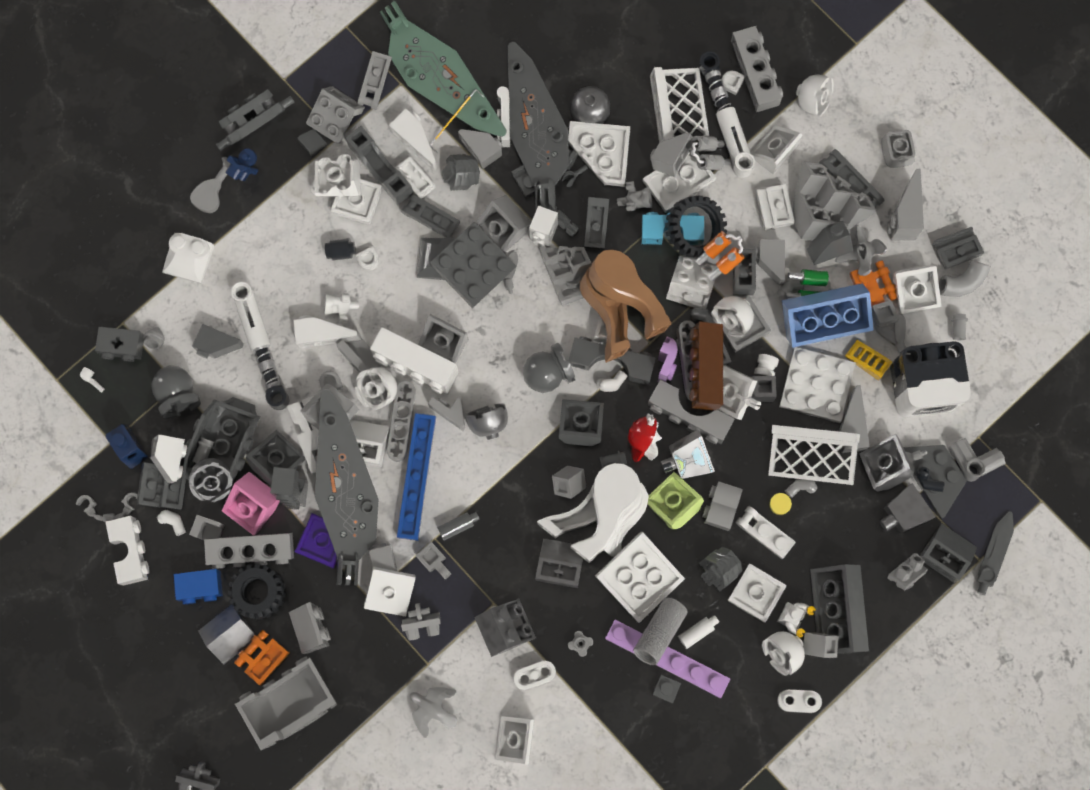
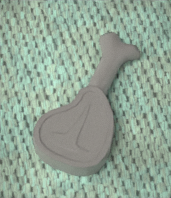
(205, 195)

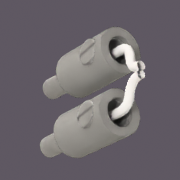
(708, 161)

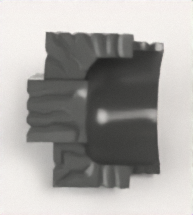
(461, 172)
(721, 568)

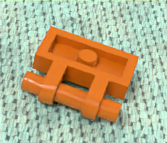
(870, 283)
(267, 660)

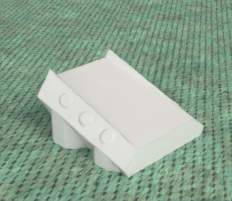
(337, 176)

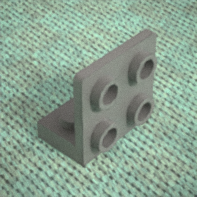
(333, 113)

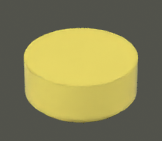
(780, 504)

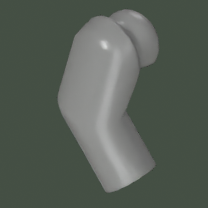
(801, 484)

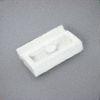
(775, 207)

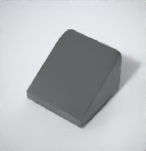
(311, 142)

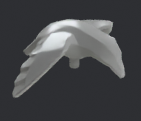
(863, 252)
(430, 707)

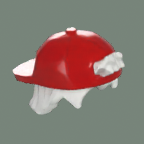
(643, 438)

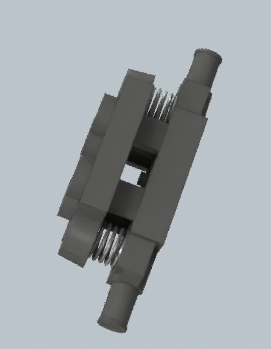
(263, 116)

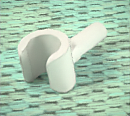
(86, 374)

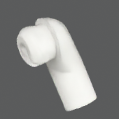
(173, 519)

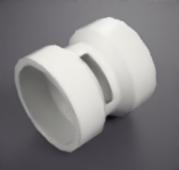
(766, 365)

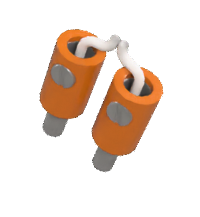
(728, 261)

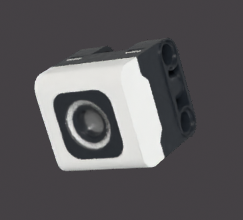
(930, 379)

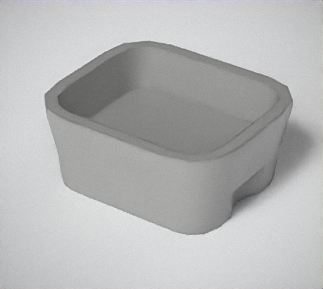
(898, 149)

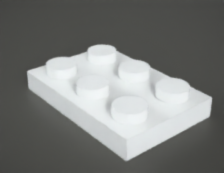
(686, 183)

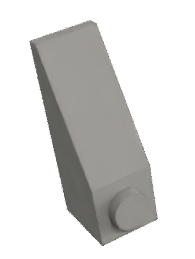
(855, 421)

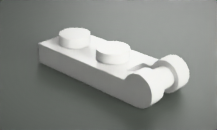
(503, 114)
(766, 533)

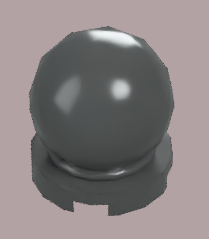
(546, 370)
(174, 390)

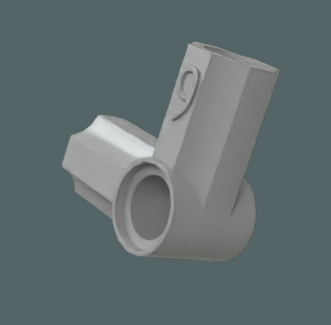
(984, 464)

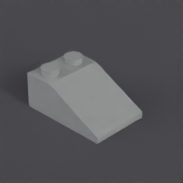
(908, 216)

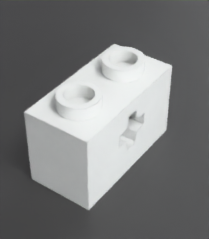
(543, 226)

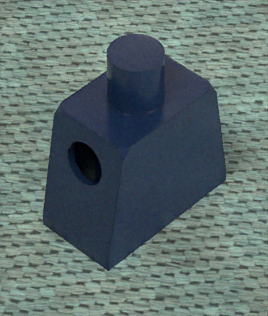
(124, 444)

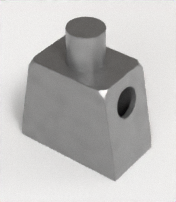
(906, 511)

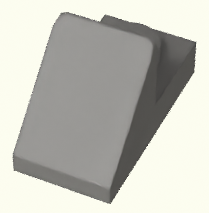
(453, 415)

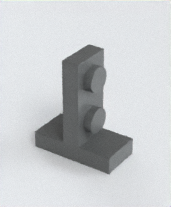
(596, 222)

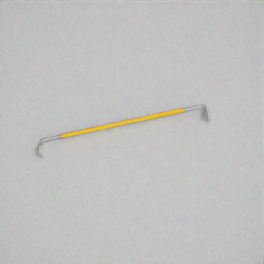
(452, 118)

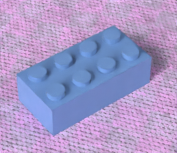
(827, 315)

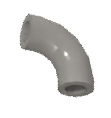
(965, 283)

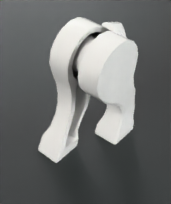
(614, 502)

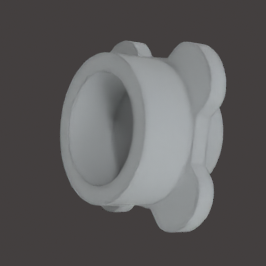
(574, 644)

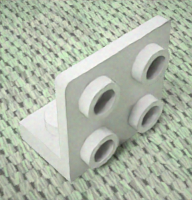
(691, 283)

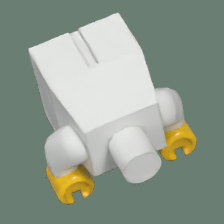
(793, 614)

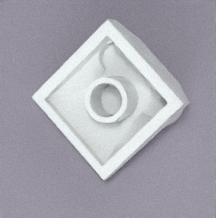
(188, 257)
(917, 288)

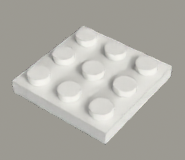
(817, 384)
(639, 577)

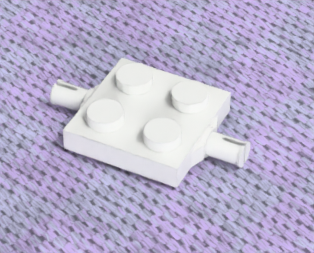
(737, 393)

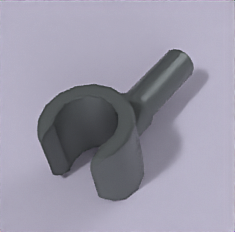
(571, 176)

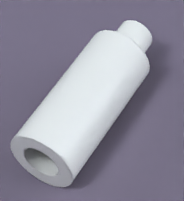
(698, 631)

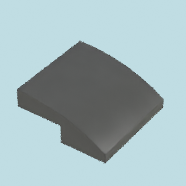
(155, 490)

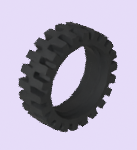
(674, 223)

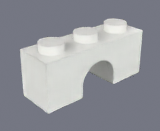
(133, 567)

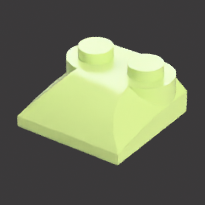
(675, 501)

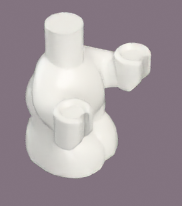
(339, 305)

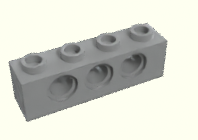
(761, 98)
(215, 550)

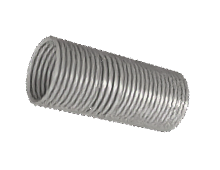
(663, 628)

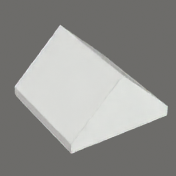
(776, 147)
(514, 740)

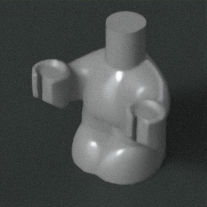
(635, 199)

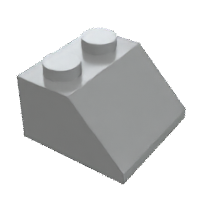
(504, 222)

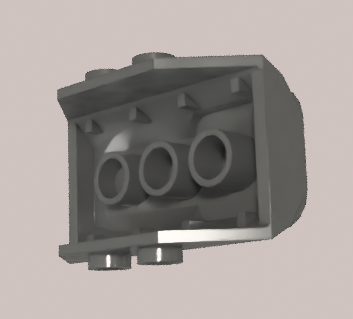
(231, 429)

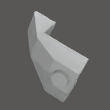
(826, 201)

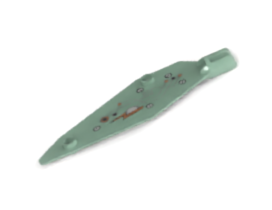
(438, 73)

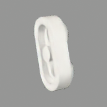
(534, 674)
(799, 701)

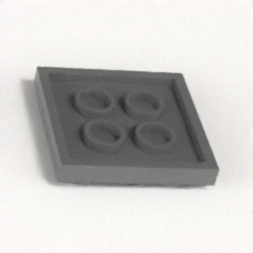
(473, 264)

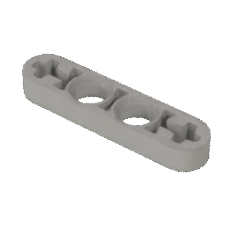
(685, 359)
(404, 421)

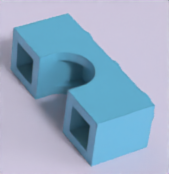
(654, 227)

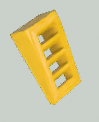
(877, 374)

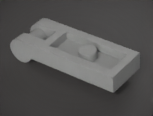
(374, 79)

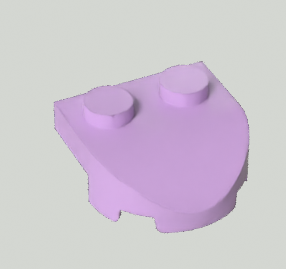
(667, 356)

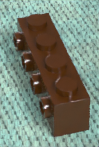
(706, 366)

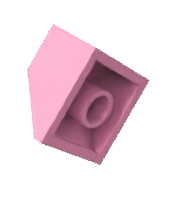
(250, 503)

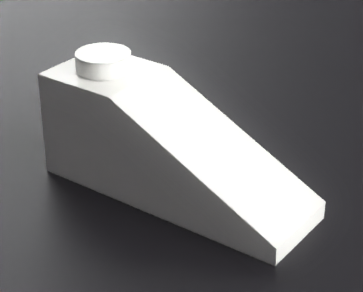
(411, 133)
(317, 332)

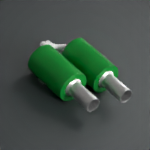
(809, 277)

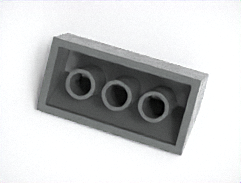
(841, 606)

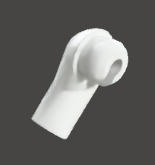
(611, 385)

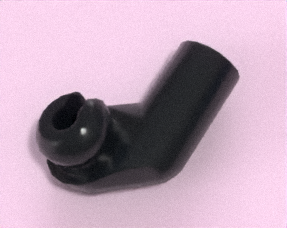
(927, 482)

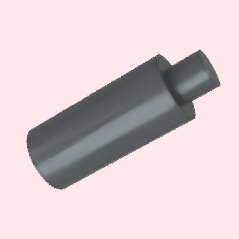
(457, 525)

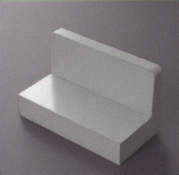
(358, 354)

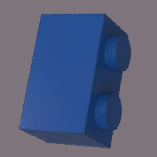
(198, 585)

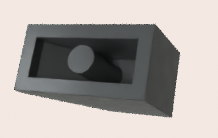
(830, 243)
(215, 343)

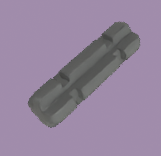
(565, 223)

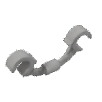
(106, 517)

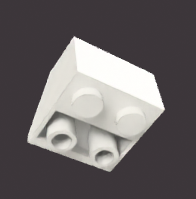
(371, 441)
(167, 455)

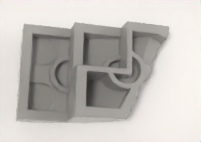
(566, 270)

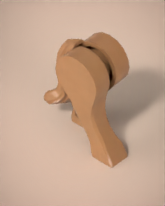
(609, 288)

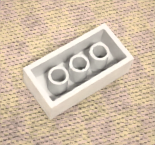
(414, 361)

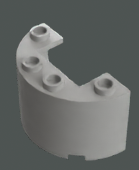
(286, 704)

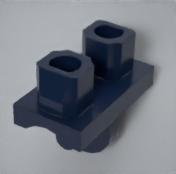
(240, 165)

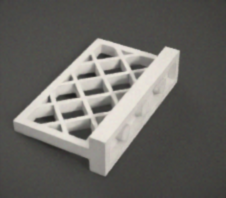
(662, 104)
(820, 437)

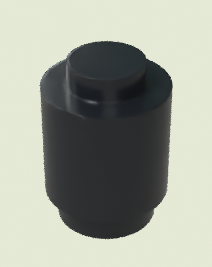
(340, 249)

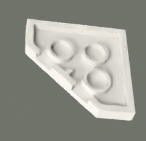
(602, 149)

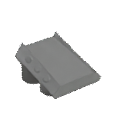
(312, 409)

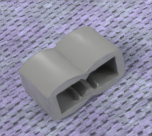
(723, 505)

